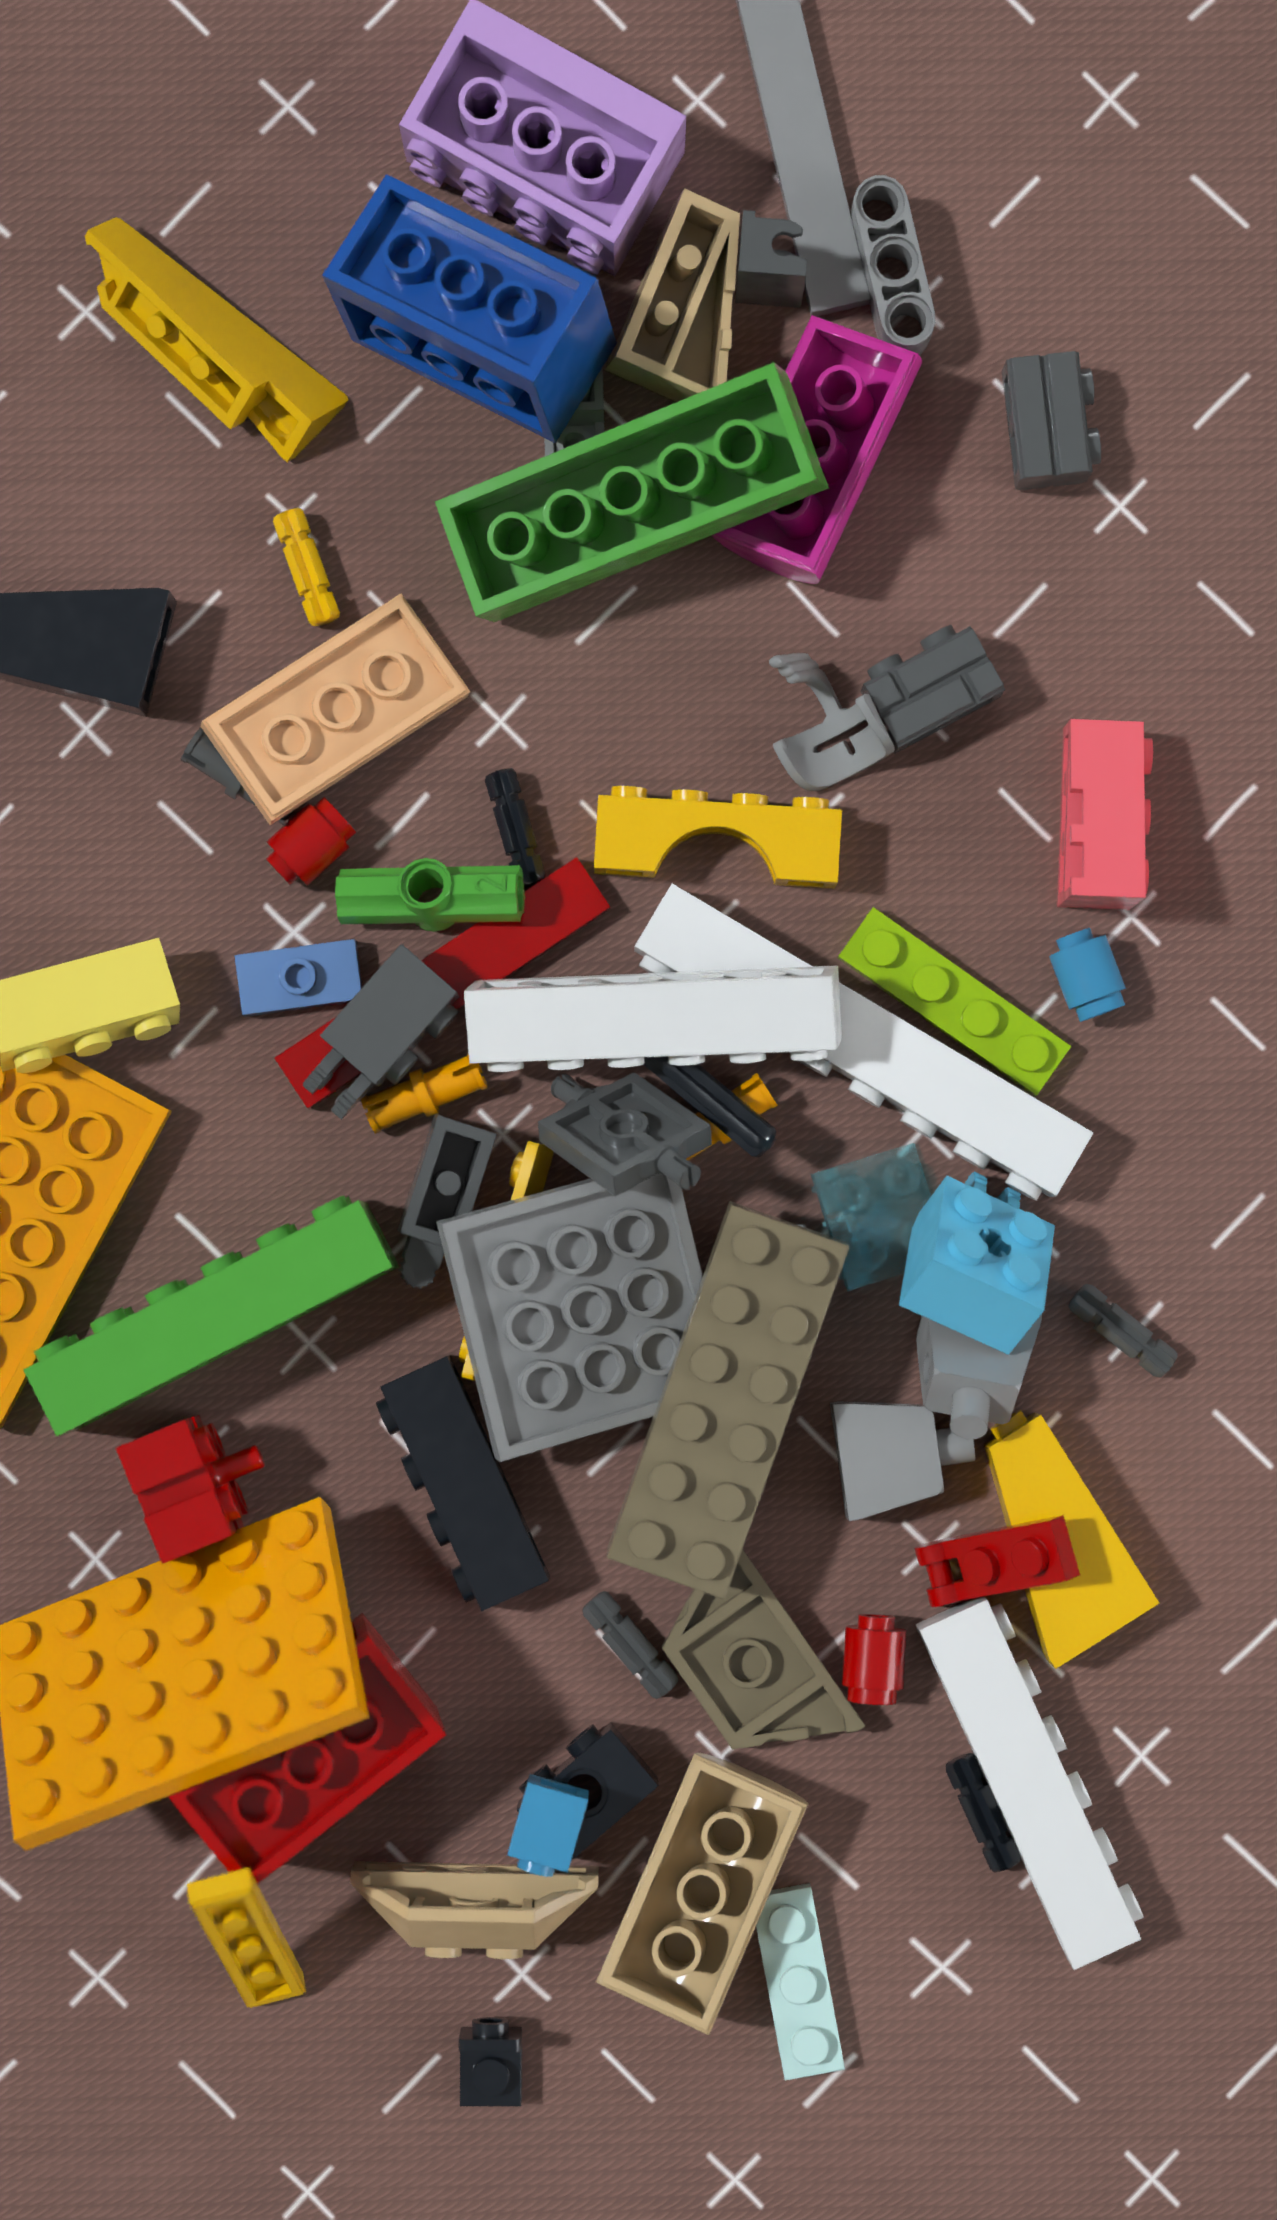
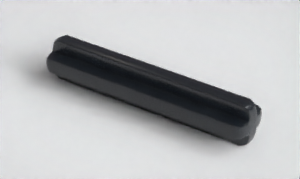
(716, 1104)

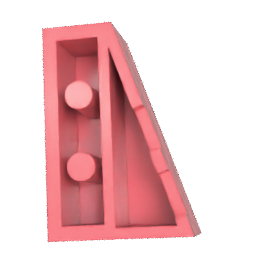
(1104, 814)

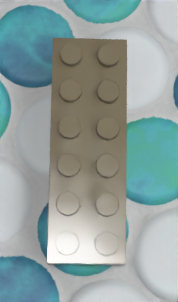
(727, 1400)

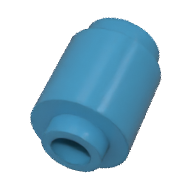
(1088, 974)

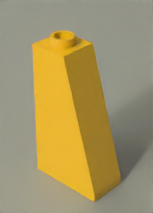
(1039, 1483)

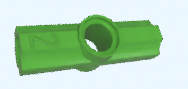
(466, 896)

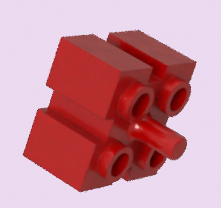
(188, 1485)

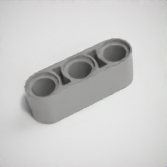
(898, 240)

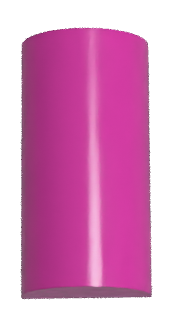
(849, 400)

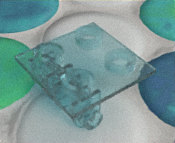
(873, 1211)

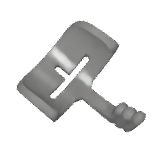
(799, 752)

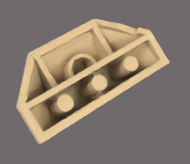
(472, 1904)

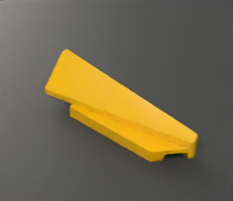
(210, 343)

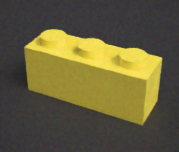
(86, 1006)

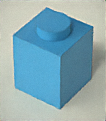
(547, 1826)

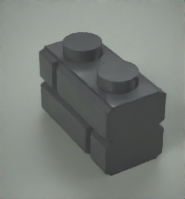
(1049, 420)
(933, 686)

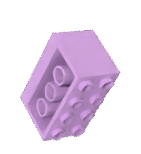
(527, 130)

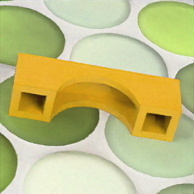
(794, 841)

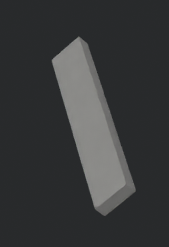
(804, 153)

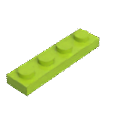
(954, 1002)

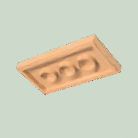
(335, 709)

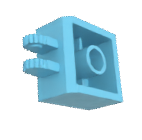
(978, 1263)

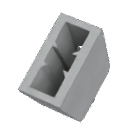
(970, 1377)
(891, 1455)

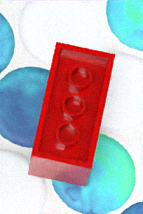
(285, 1801)

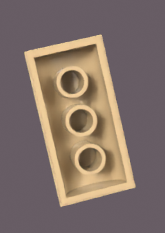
(703, 1891)

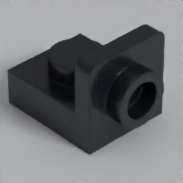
(490, 2063)

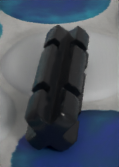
(514, 824)
(982, 1812)

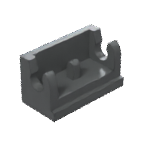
(765, 273)

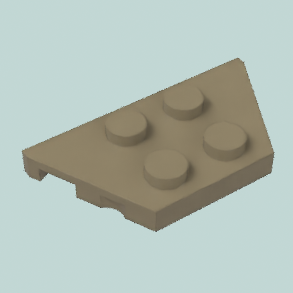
(755, 1666)

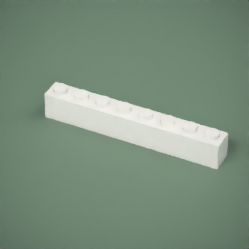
(887, 1056)

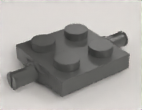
(624, 1133)

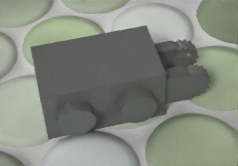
(384, 1027)
(441, 1188)

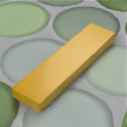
(246, 1937)

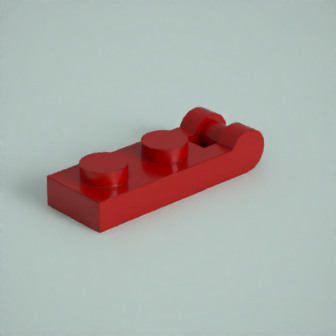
(999, 1560)

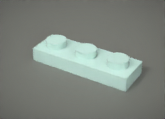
(798, 1984)

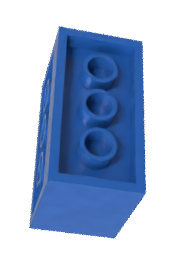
(471, 308)

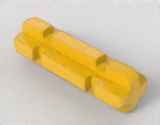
(306, 567)

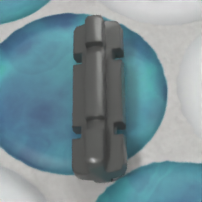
(1123, 1330)
(630, 1645)

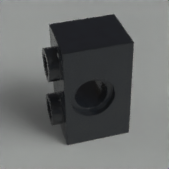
(618, 1769)

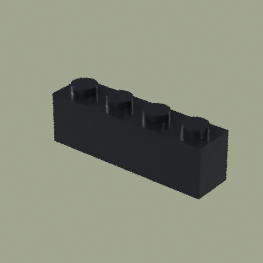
(464, 1483)

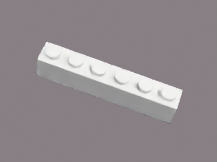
(654, 1017)
(1029, 1781)

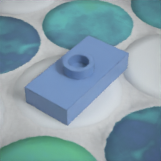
(298, 977)

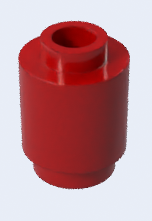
(309, 842)
(874, 1660)

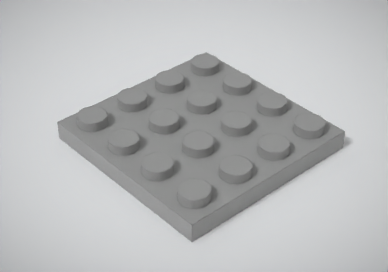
(572, 1307)

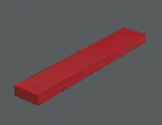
(483, 952)

